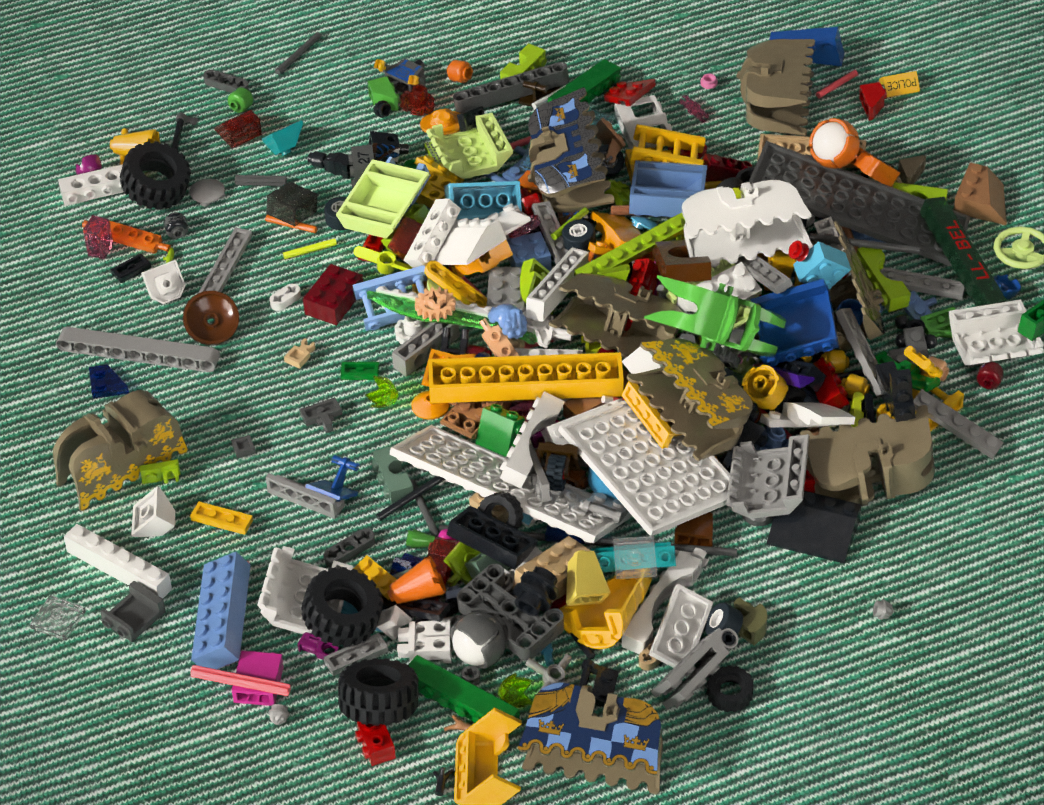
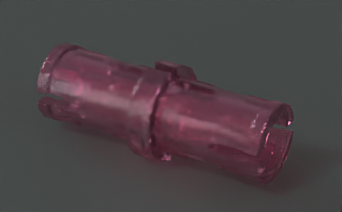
(694, 108)

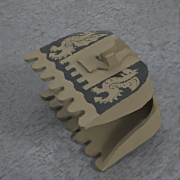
(857, 287)

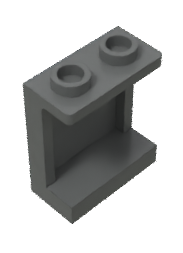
(134, 612)

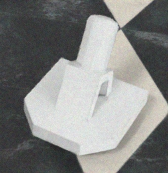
(164, 282)

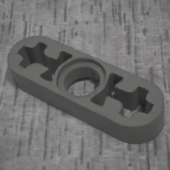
(216, 78)
(354, 540)

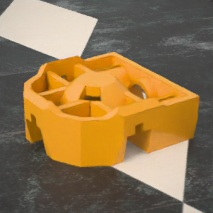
(485, 262)

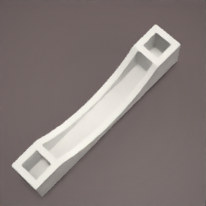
(520, 462)
(640, 629)

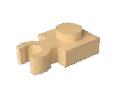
(299, 355)

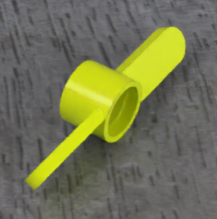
(379, 258)

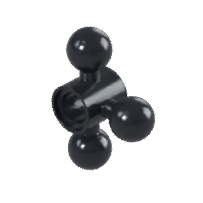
(903, 322)

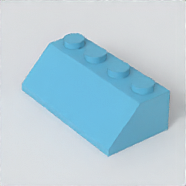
(483, 198)

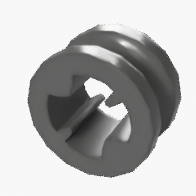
(471, 670)

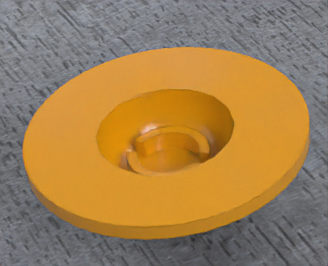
(442, 116)

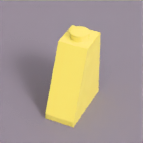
(585, 580)

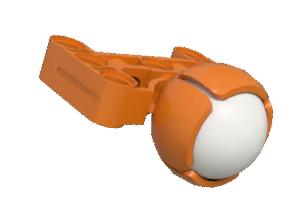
(837, 144)

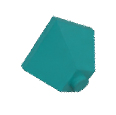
(284, 139)

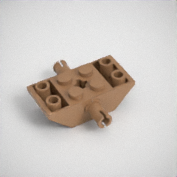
(466, 416)

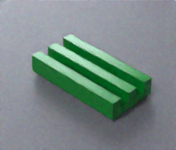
(359, 370)

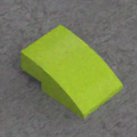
(531, 275)

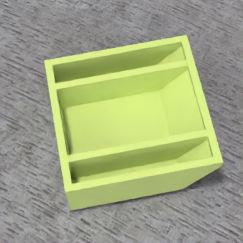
(381, 198)

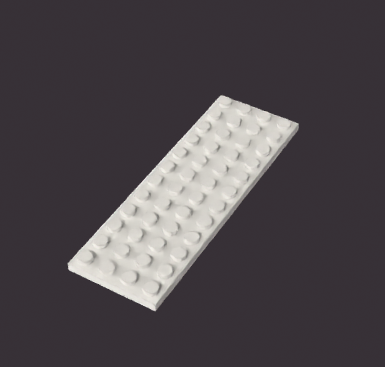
(480, 471)

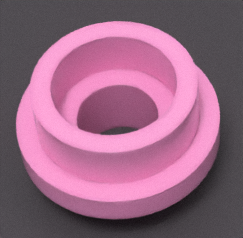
(709, 81)

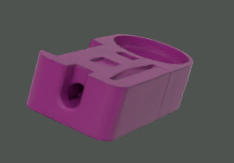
(314, 645)

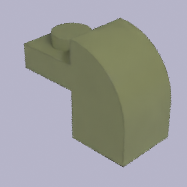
(754, 621)

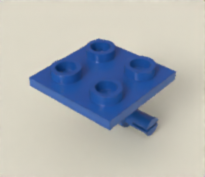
(336, 490)

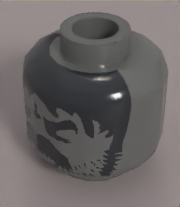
(175, 224)

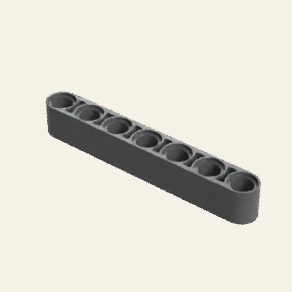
(510, 87)

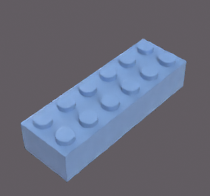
(221, 611)

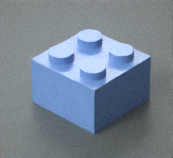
(529, 247)

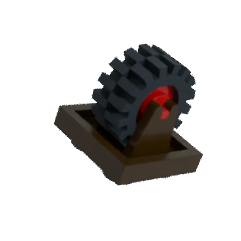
(558, 463)

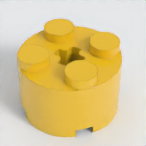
(765, 387)

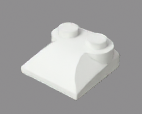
(510, 218)

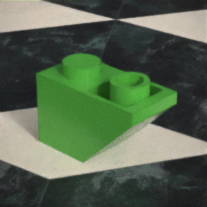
(382, 89)

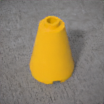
(123, 143)

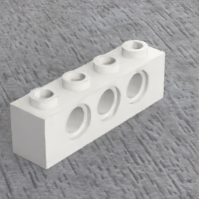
(91, 185)
(432, 233)

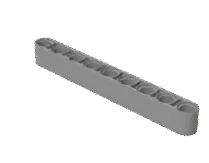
(138, 349)

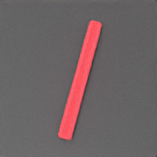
(240, 680)

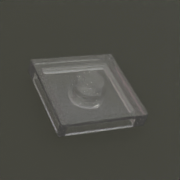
(635, 557)
(57, 617)

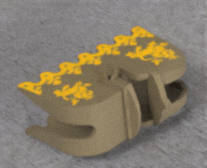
(695, 395)
(101, 453)

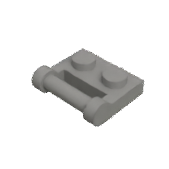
(605, 506)

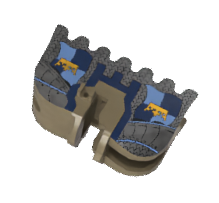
(567, 155)

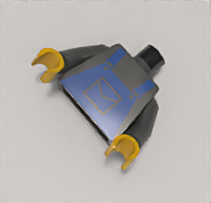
(403, 74)

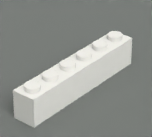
(547, 293)
(116, 561)

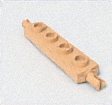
(497, 340)

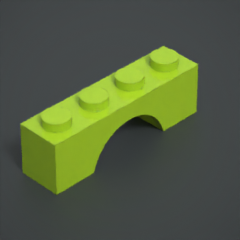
(893, 292)

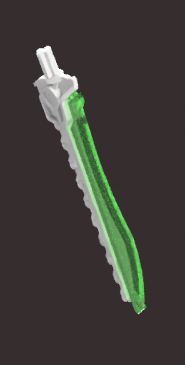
(465, 315)

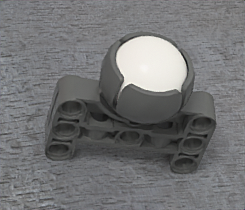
(494, 621)

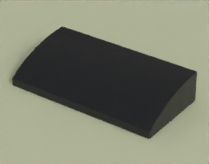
(491, 537)

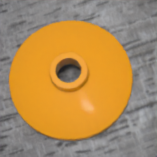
(424, 409)

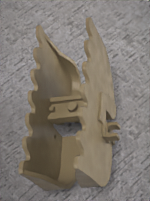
(777, 85)
(603, 311)
(882, 452)

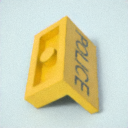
(900, 84)

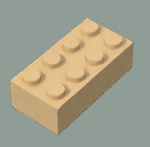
(555, 560)

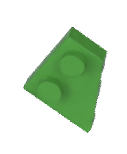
(938, 323)

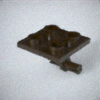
(539, 92)

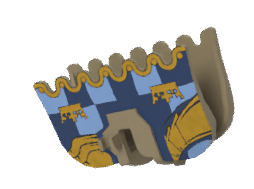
(570, 736)

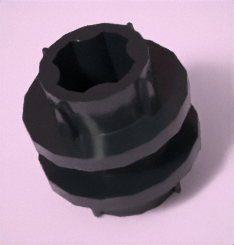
(536, 591)

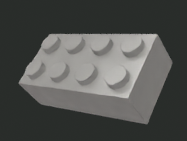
(504, 287)

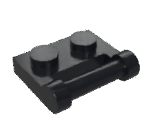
(604, 680)

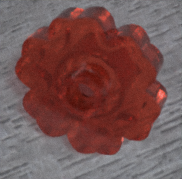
(417, 101)

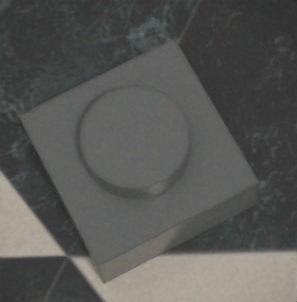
(243, 446)

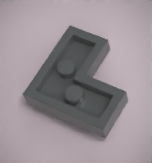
(915, 338)

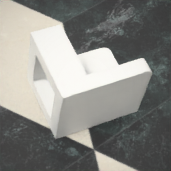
(391, 620)

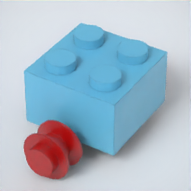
(819, 263)

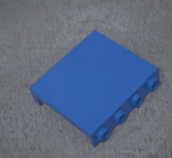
(808, 326)

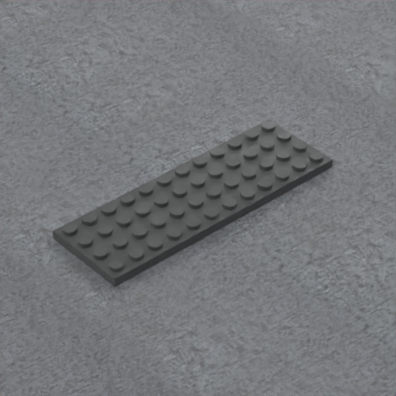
(853, 200)

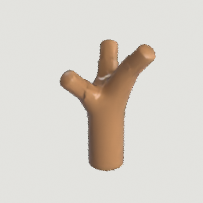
(460, 725)

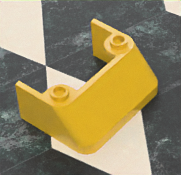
(477, 761)

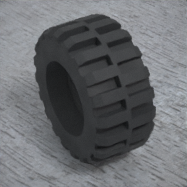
(154, 192)
(335, 626)
(378, 691)

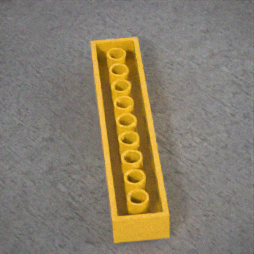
(525, 377)

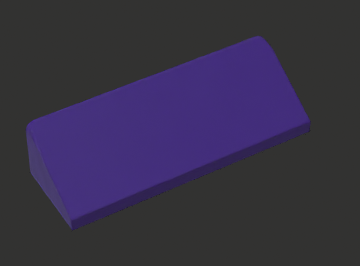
(793, 378)

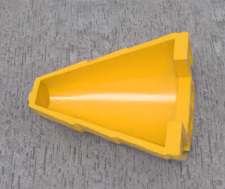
(605, 623)

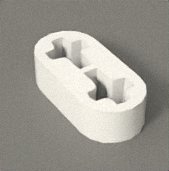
(285, 297)

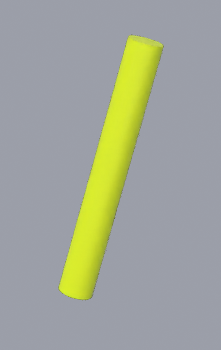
(310, 248)

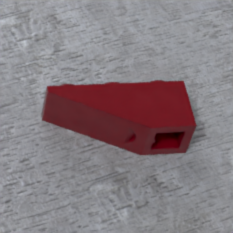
(722, 168)

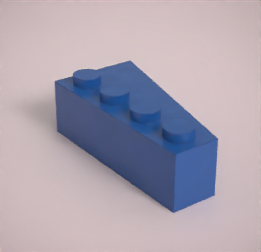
(827, 47)

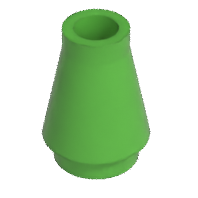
(418, 539)

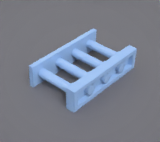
(393, 281)

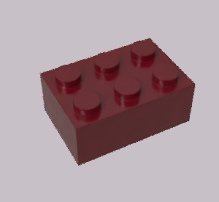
(332, 294)

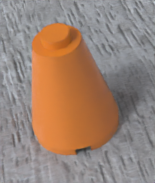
(418, 583)

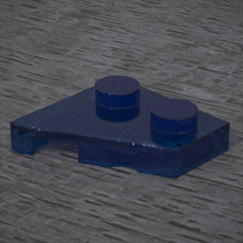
(106, 382)

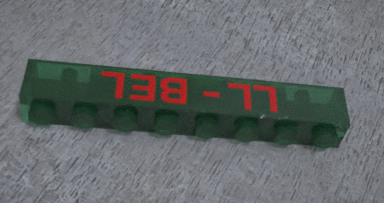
(961, 252)

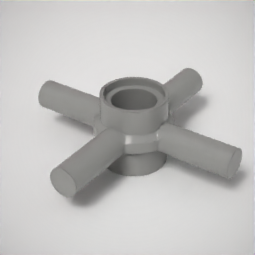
(552, 674)

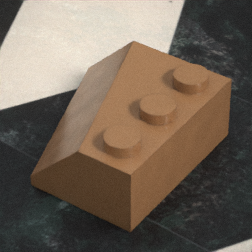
(981, 195)

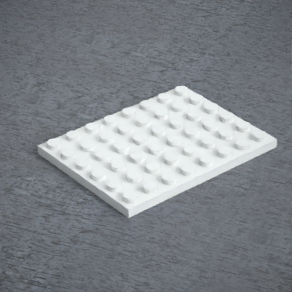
(651, 482)

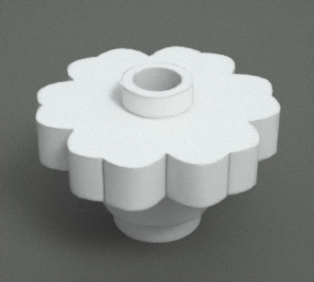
(408, 328)

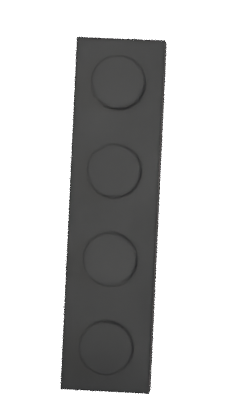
(421, 608)

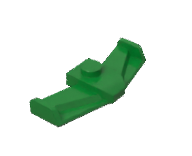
(918, 381)

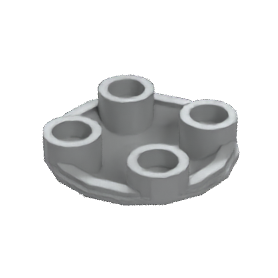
(207, 191)

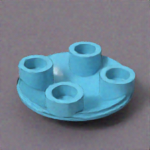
(641, 222)

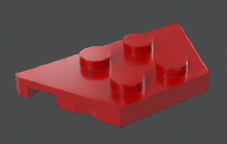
(629, 92)

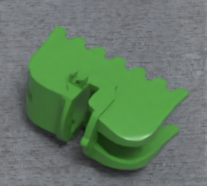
(717, 317)

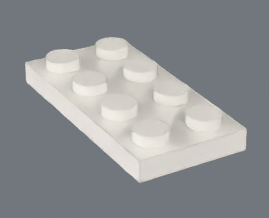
(680, 626)

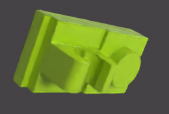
(160, 471)

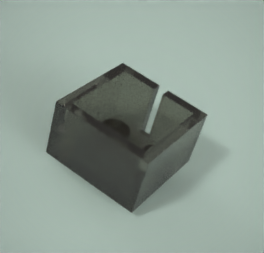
(291, 203)

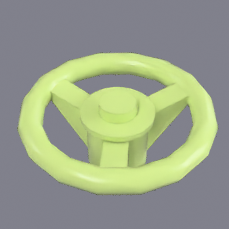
(1022, 251)

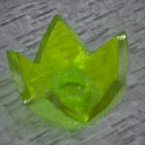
(385, 395)
(513, 691)

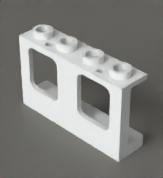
(628, 121)

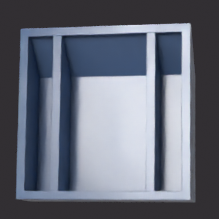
(663, 187)

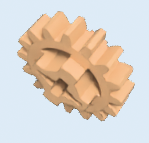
(435, 304)

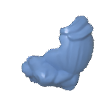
(509, 319)

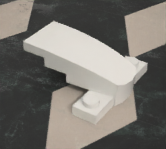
(807, 415)

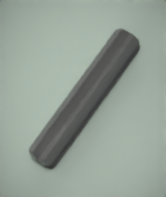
(260, 180)

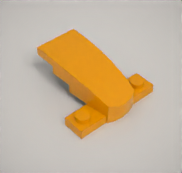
(615, 232)

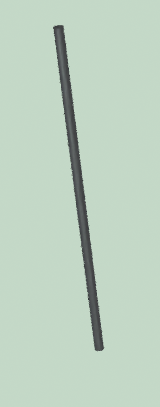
(609, 542)

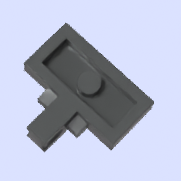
(321, 413)

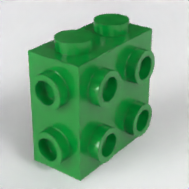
(498, 429)

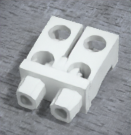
(427, 640)

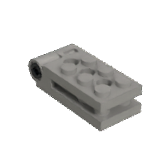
(709, 654)

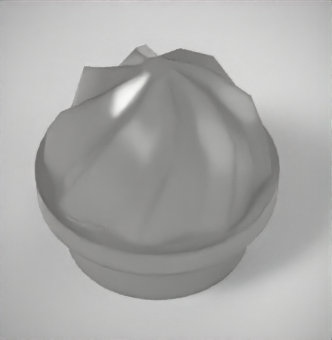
(882, 609)
(278, 714)

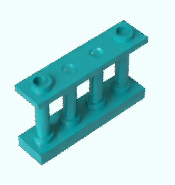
(664, 556)

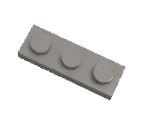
(345, 657)

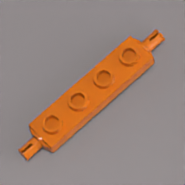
(136, 238)

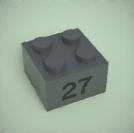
(360, 159)

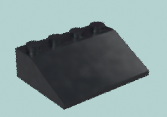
(817, 527)

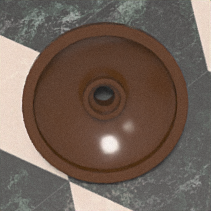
(211, 306)

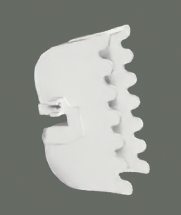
(758, 222)

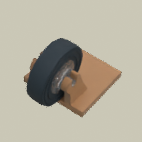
(611, 147)

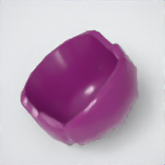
(89, 163)

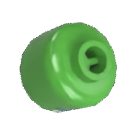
(240, 100)

